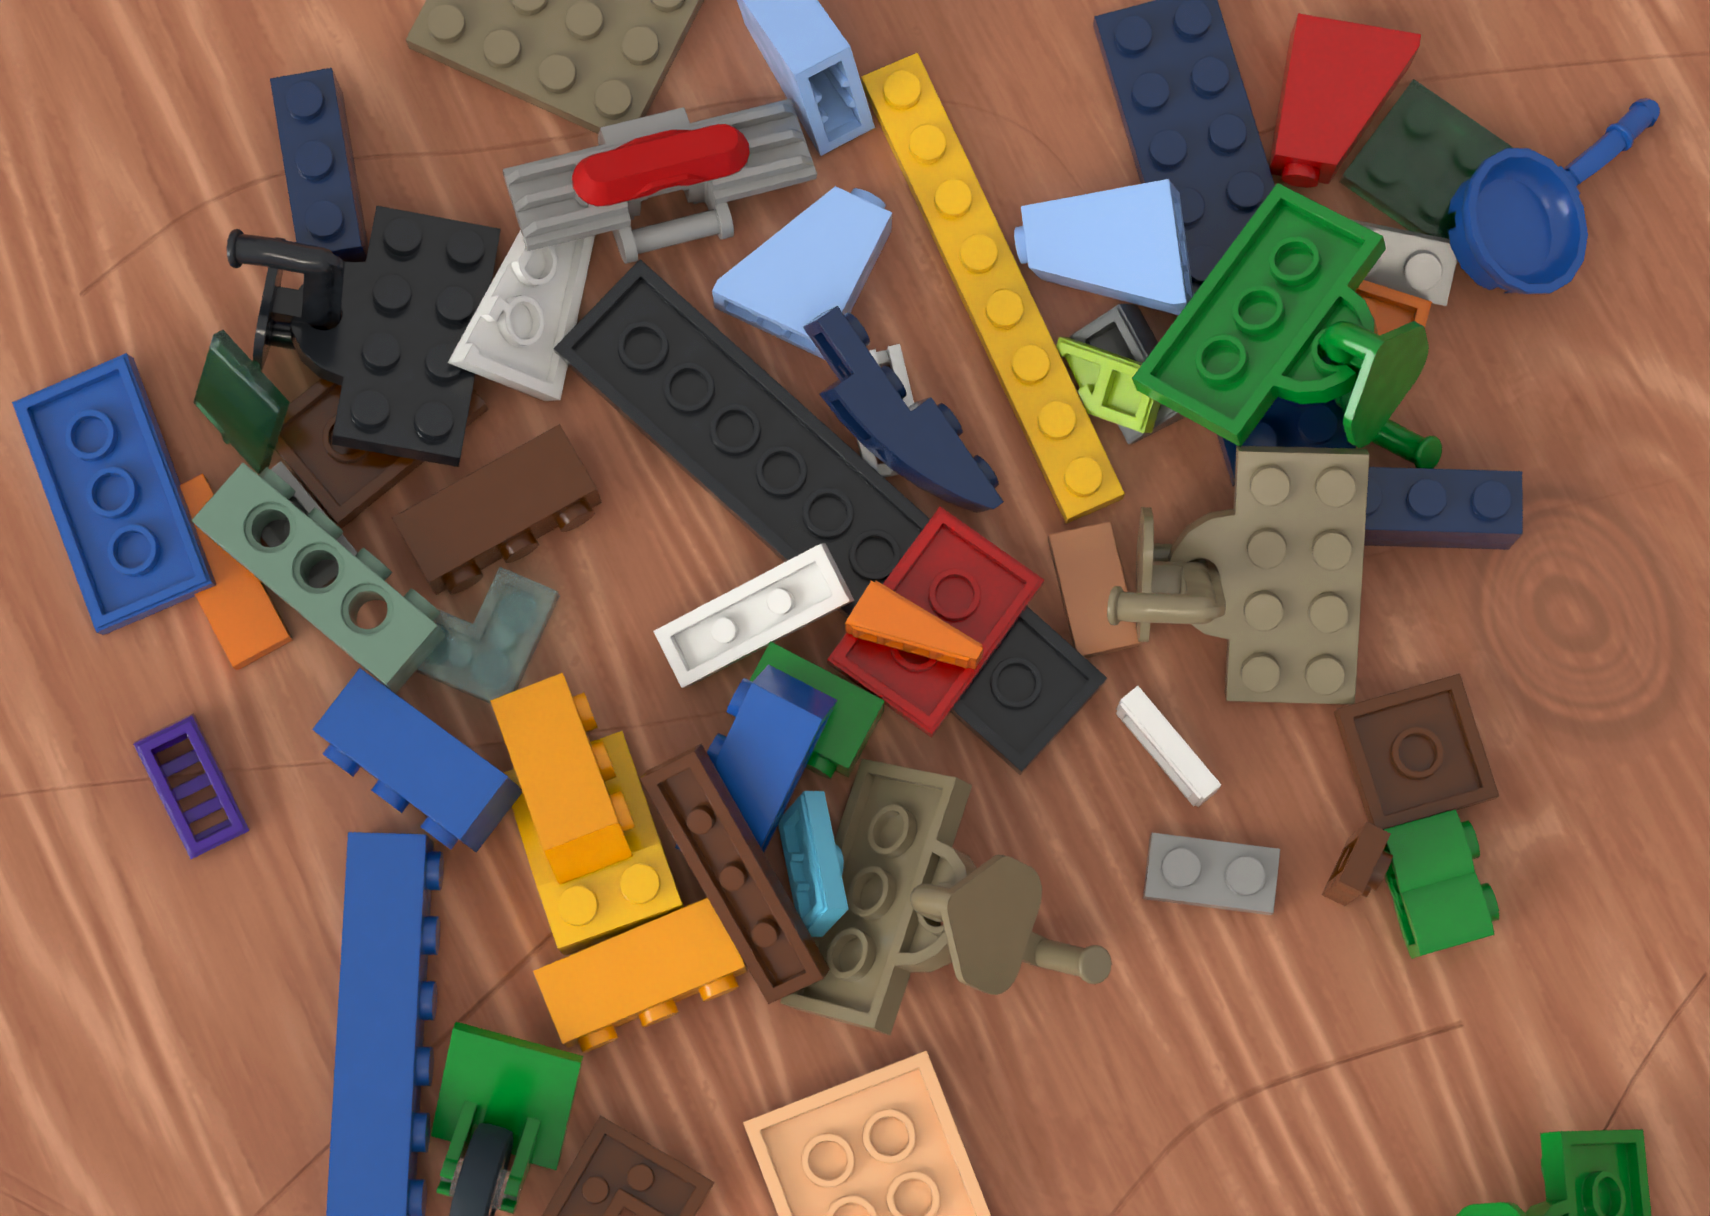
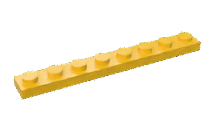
(992, 289)

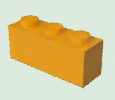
(564, 777)
(640, 975)

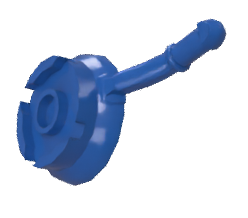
(1524, 215)

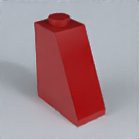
(1332, 92)

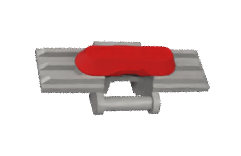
(653, 156)

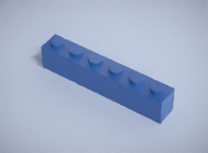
(382, 1026)

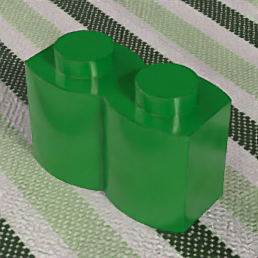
(1436, 884)

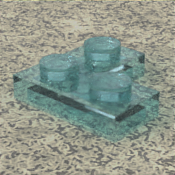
(496, 649)

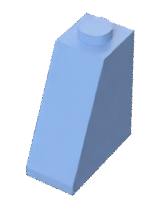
(811, 68)
(1112, 244)
(808, 266)

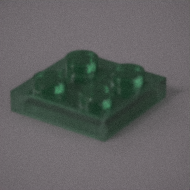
(1420, 161)

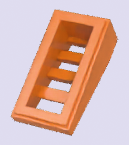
(900, 624)

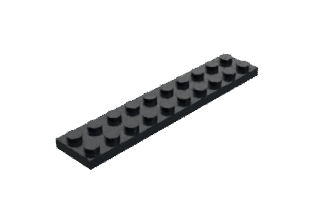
(801, 487)

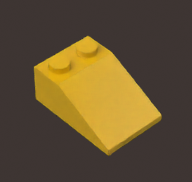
(616, 895)

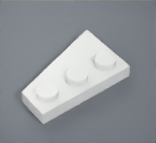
(525, 316)

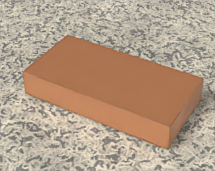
(1086, 572)

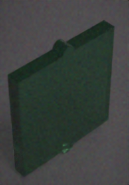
(241, 401)

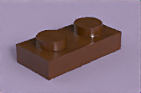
(1359, 865)

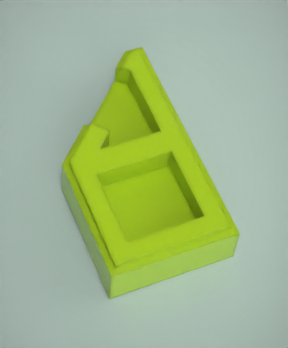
(1108, 385)

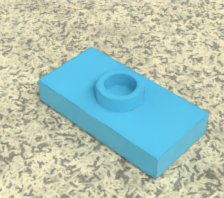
(813, 862)

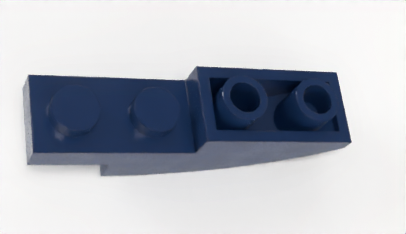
(912, 440)

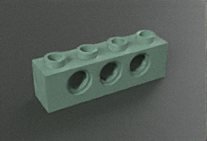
(236, 522)

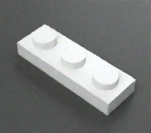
(753, 615)

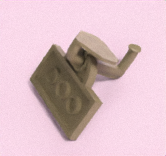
(1267, 575)
(908, 880)

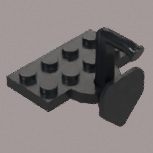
(381, 326)

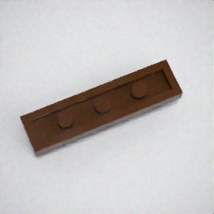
(734, 874)

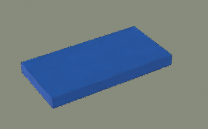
(114, 494)

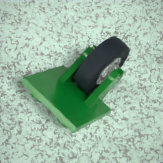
(499, 1102)

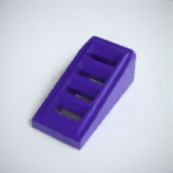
(167, 737)

